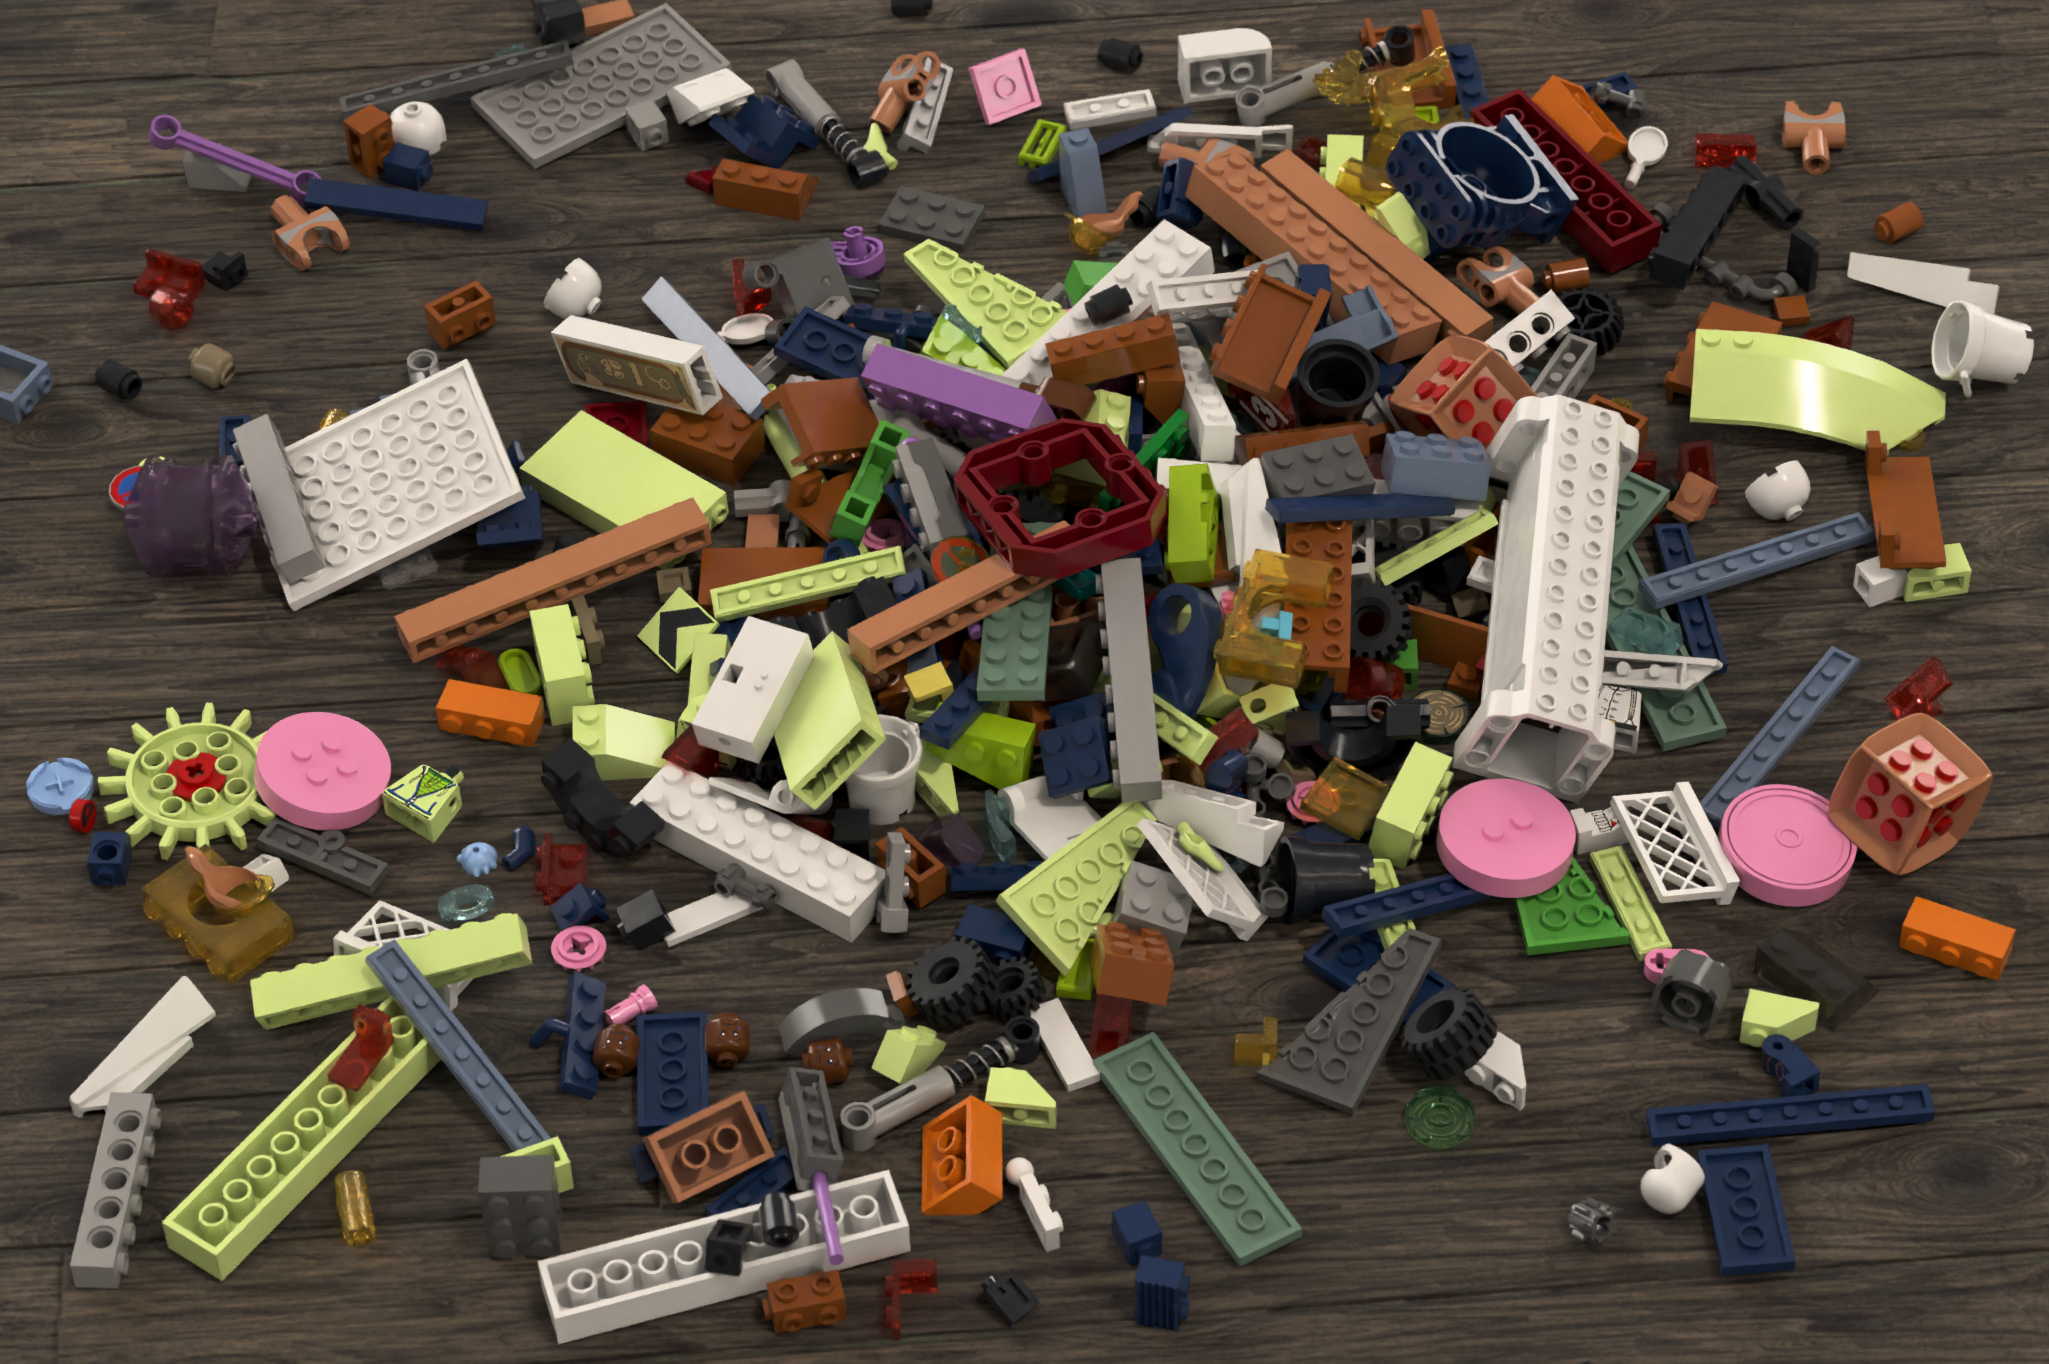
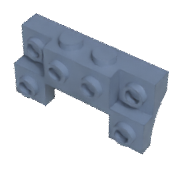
(1366, 324)

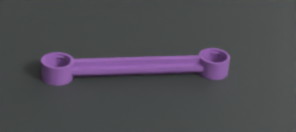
(228, 156)

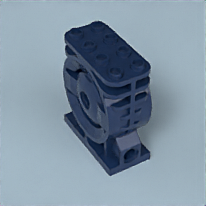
(1480, 183)

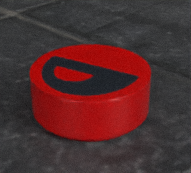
(82, 815)

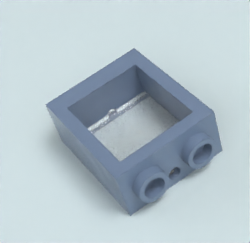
(22, 383)

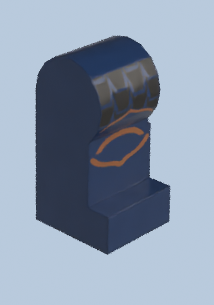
(1227, 773)
(1789, 1066)

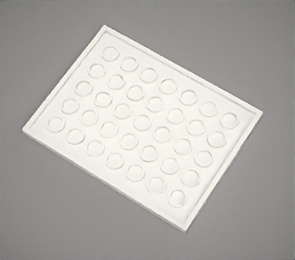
(398, 479)

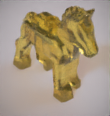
(1388, 90)

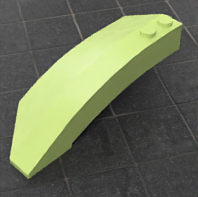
(1807, 389)

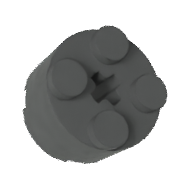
(1692, 992)

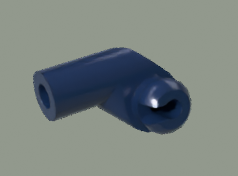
(524, 848)

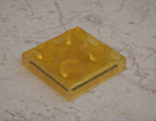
(1345, 798)

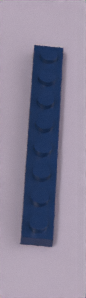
(1789, 1115)

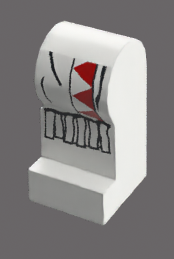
(1597, 830)

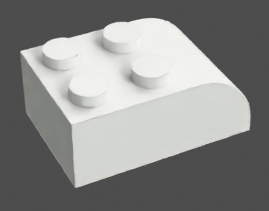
(1222, 63)

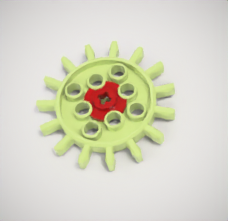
(189, 782)

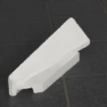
(1250, 138)
(1923, 280)
(1245, 517)
(1656, 670)
(1219, 819)
(148, 1049)

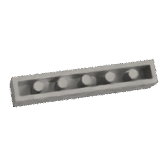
(278, 499)

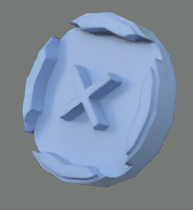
(58, 785)

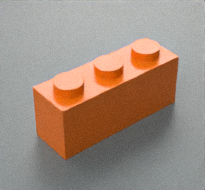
(490, 713)
(1957, 938)

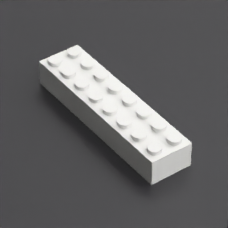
(805, 869)

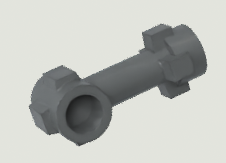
(1634, 101)
(734, 879)

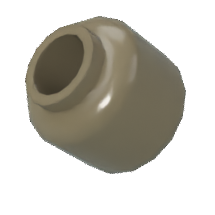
(211, 366)

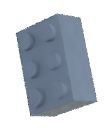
(1436, 466)

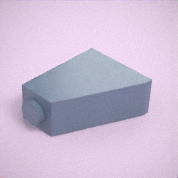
(1081, 173)

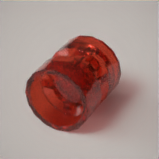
(1374, 678)

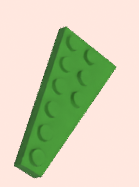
(1568, 917)

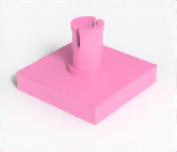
(1005, 86)

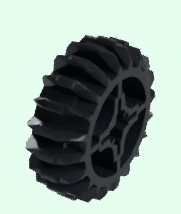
(1600, 318)

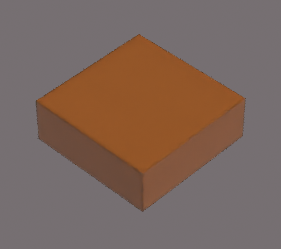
(1791, 310)
(900, 996)

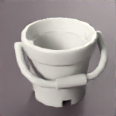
(1979, 346)
(888, 775)

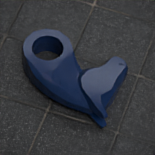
(1186, 656)

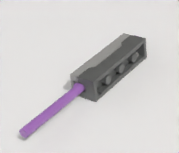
(930, 498)
(813, 1145)

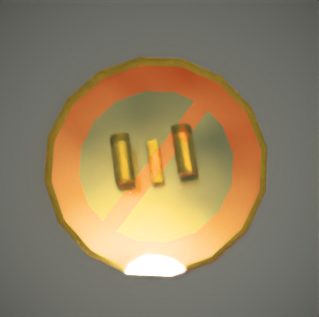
(956, 555)

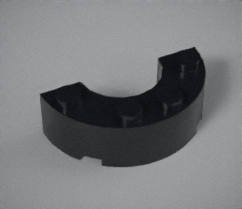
(558, 21)
(864, 602)
(1372, 749)
(592, 808)

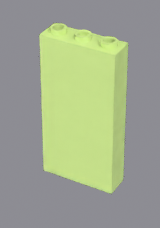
(613, 479)
(828, 724)

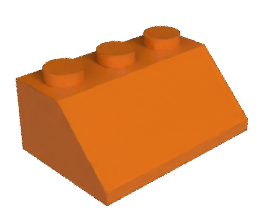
(1581, 118)
(962, 1160)

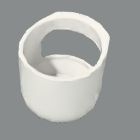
(1674, 1185)

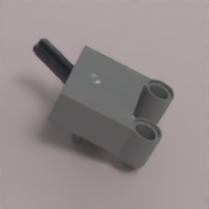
(806, 279)

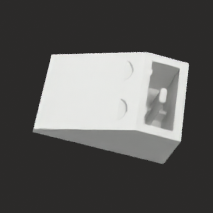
(708, 96)

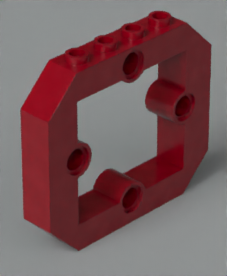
(1096, 533)

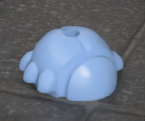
(478, 858)

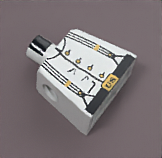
(1623, 709)

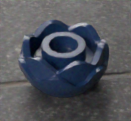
(839, 548)

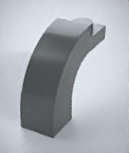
(839, 1015)

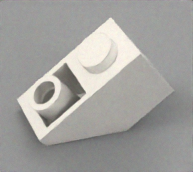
(1501, 1072)

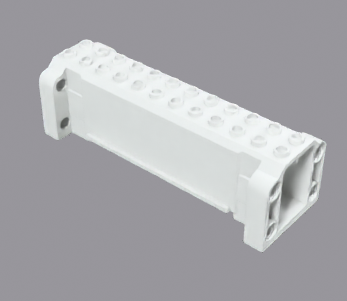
(1550, 596)

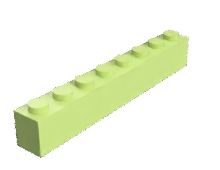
(348, 981)

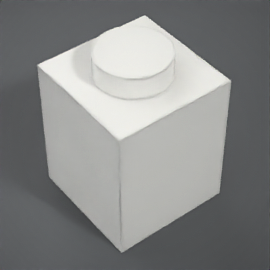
(1878, 584)

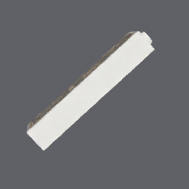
(637, 364)

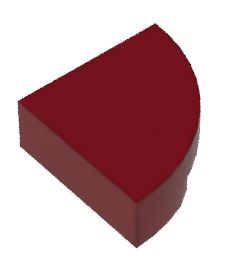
(701, 180)

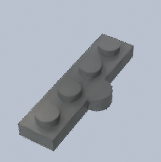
(323, 855)

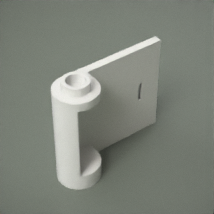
(778, 799)
(1046, 821)

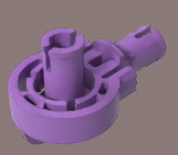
(860, 255)

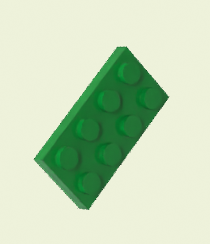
(1166, 443)

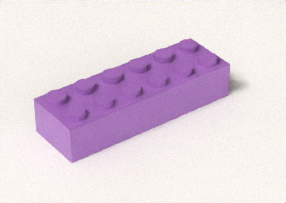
(952, 396)

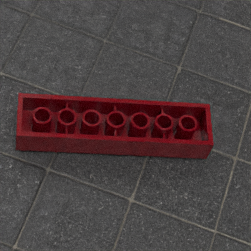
(1606, 217)

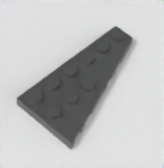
(1352, 1034)

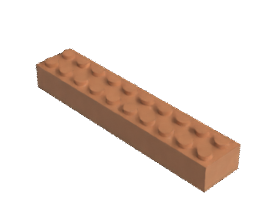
(1275, 223)

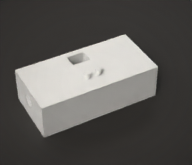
(753, 689)

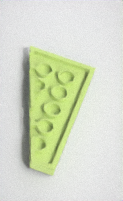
(1007, 311)
(1072, 888)

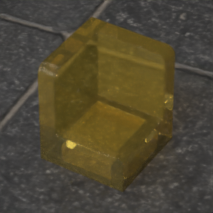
(1257, 1048)

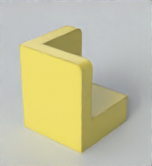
(929, 683)

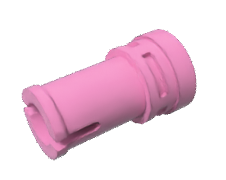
(636, 1004)

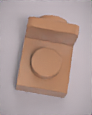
(1692, 499)

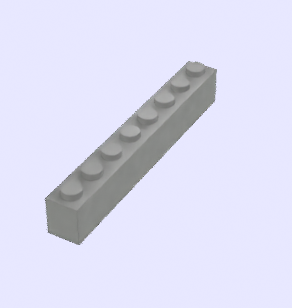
(1131, 680)

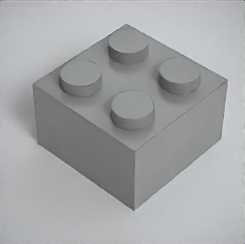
(1154, 901)

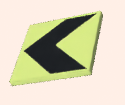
(673, 629)

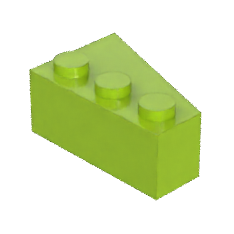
(954, 346)
(1192, 524)
(993, 750)

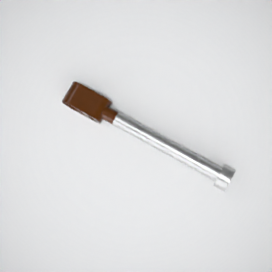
(1064, 397)

